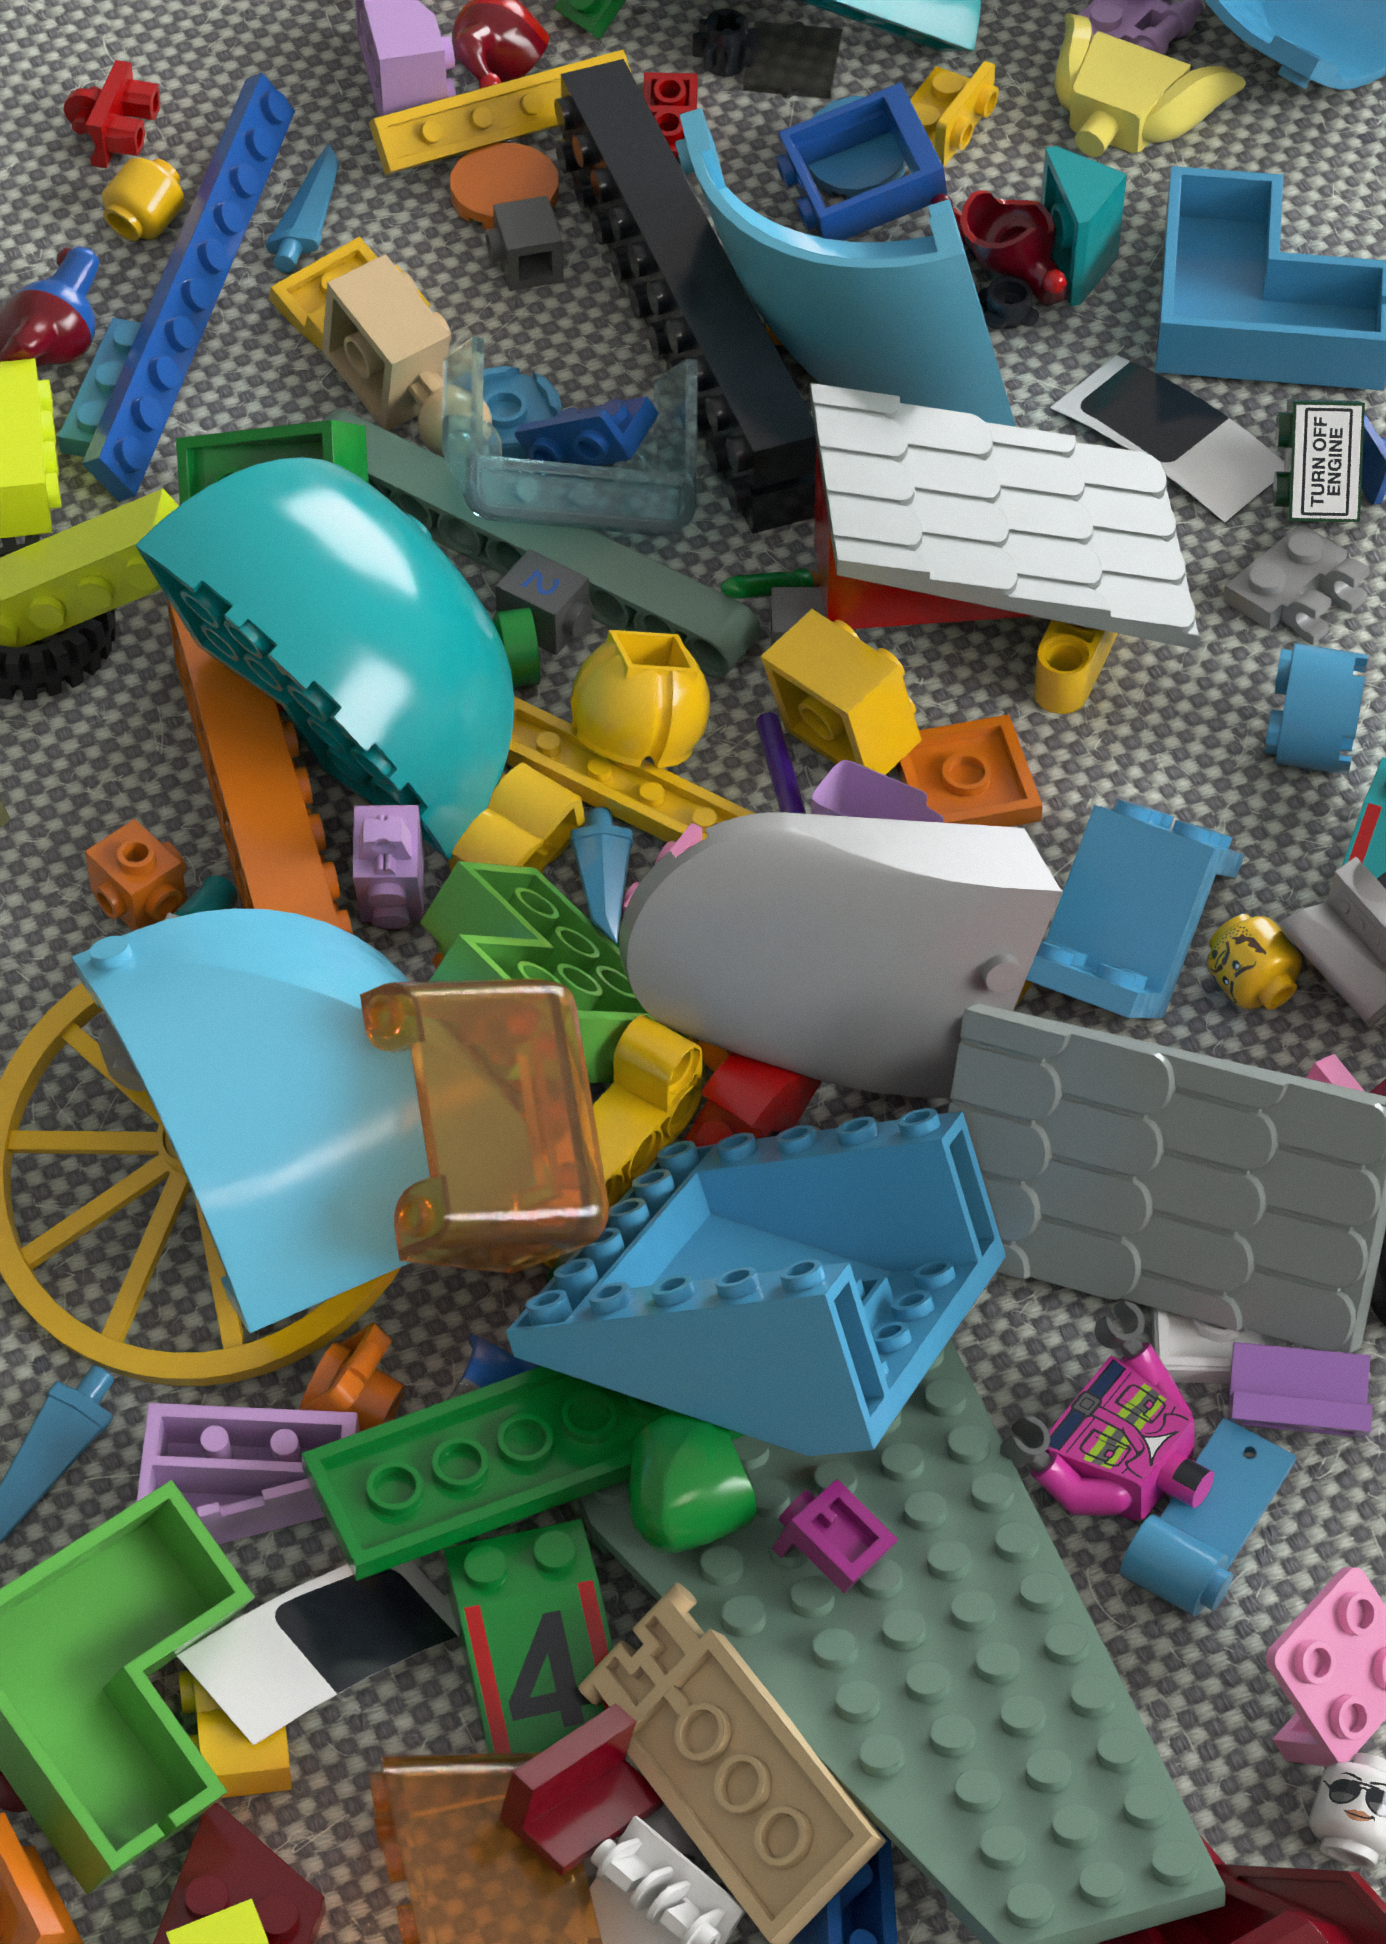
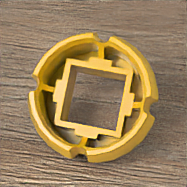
(640, 699)

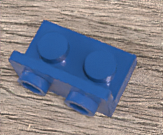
(590, 434)

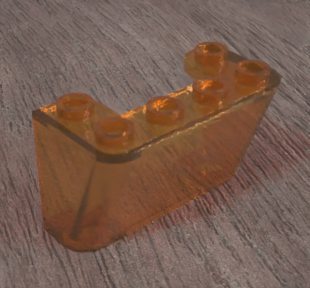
(462, 1865)

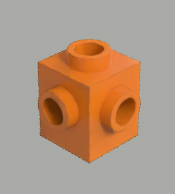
(136, 876)

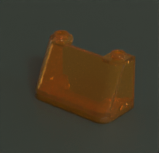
(500, 1122)

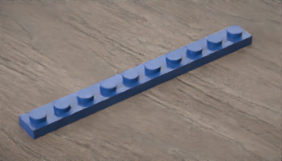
(188, 289)

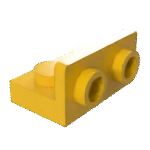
(953, 105)

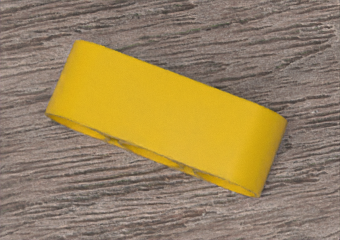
(1069, 665)

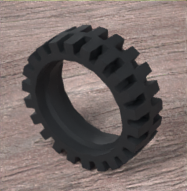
(56, 659)

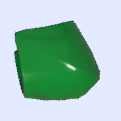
(687, 1484)

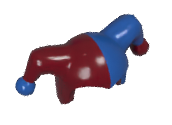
(52, 315)

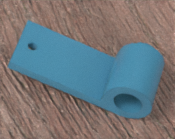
(1190, 1549)

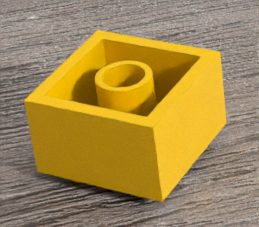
(841, 694)

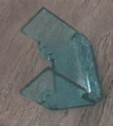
(636, 496)

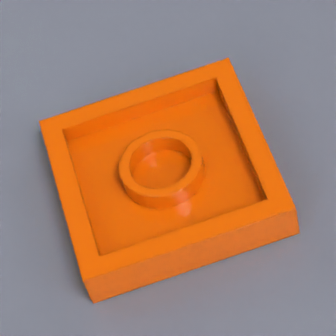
(974, 773)

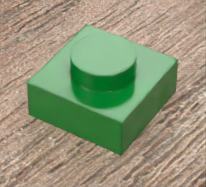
(590, 15)

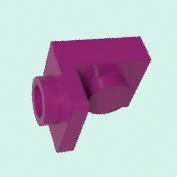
(835, 1534)

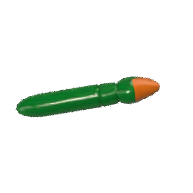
(760, 584)

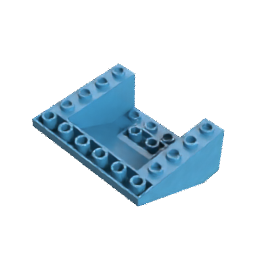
(779, 1279)

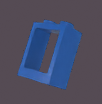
(845, 128)

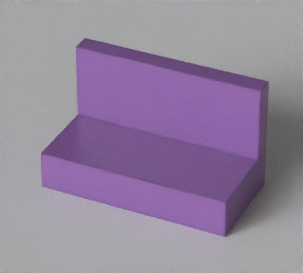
(1300, 1390)

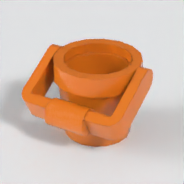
(351, 1382)

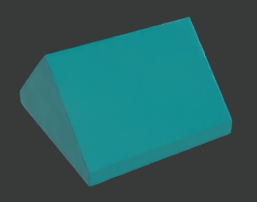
(1087, 215)

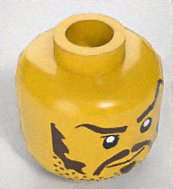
(1254, 962)

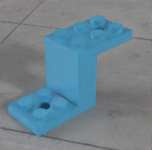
(1131, 909)

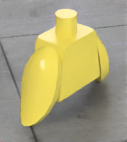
(1130, 93)

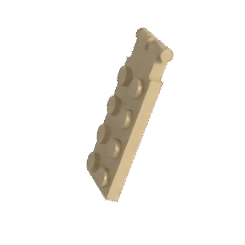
(734, 1769)

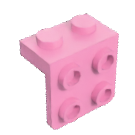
(1333, 1672)

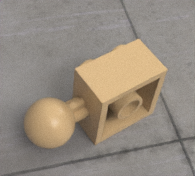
(389, 347)

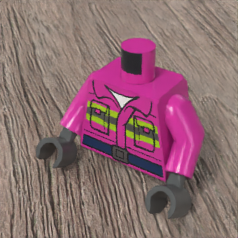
(1120, 1437)

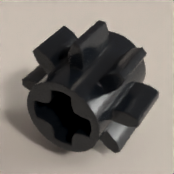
(725, 42)

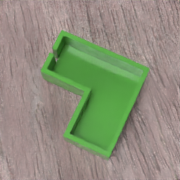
(78, 1716)

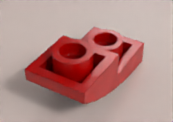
(669, 97)

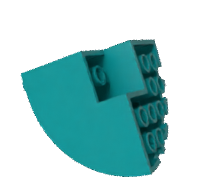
(350, 627)

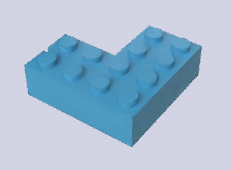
(1258, 312)

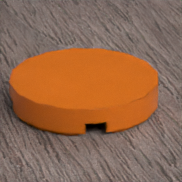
(500, 175)

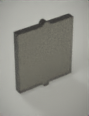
(794, 60)

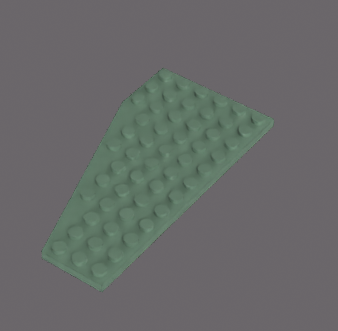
(950, 1679)

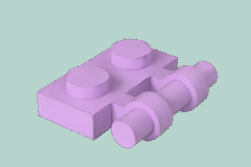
(1132, 18)

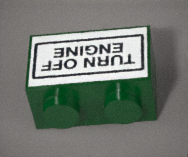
(1320, 460)

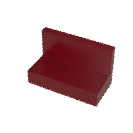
(579, 1792)

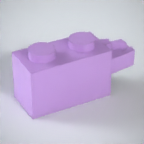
(388, 865)

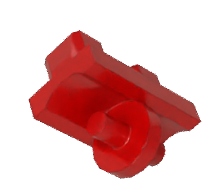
(108, 111)

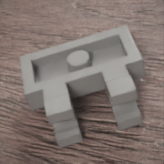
(1287, 581)

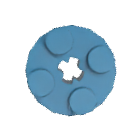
(1318, 708)

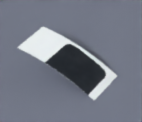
(1191, 438)
(317, 1644)

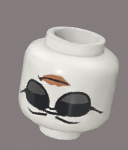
(1352, 1811)

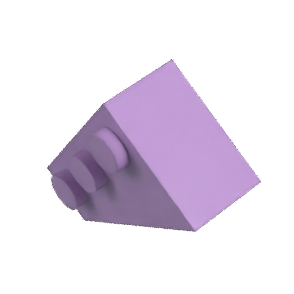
(238, 1462)

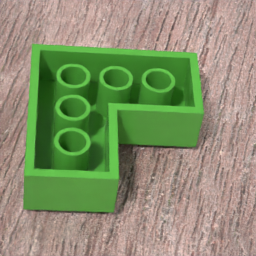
(520, 926)

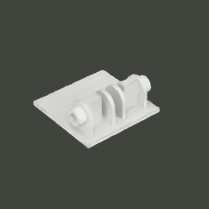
(656, 1894)

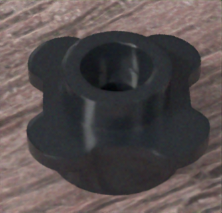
(1008, 304)

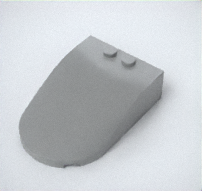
(838, 942)

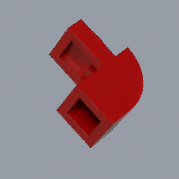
(750, 1099)

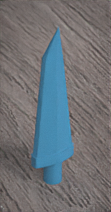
(305, 217)
(603, 862)
(54, 1442)

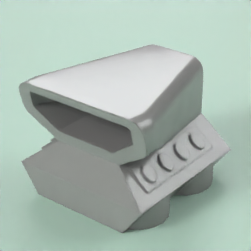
(1348, 939)

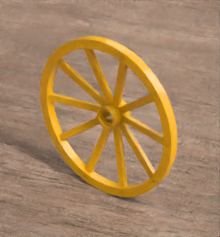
(106, 1349)

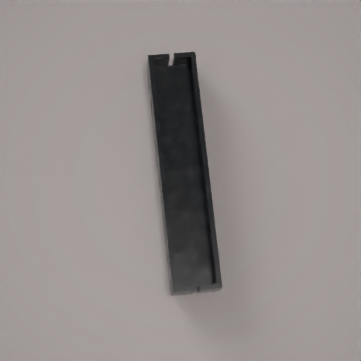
(688, 294)

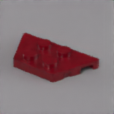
(233, 1866)

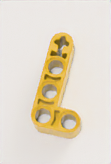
(647, 1103)

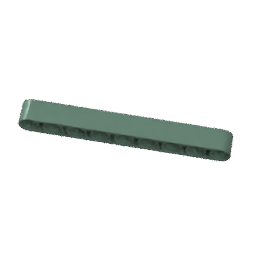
(624, 585)

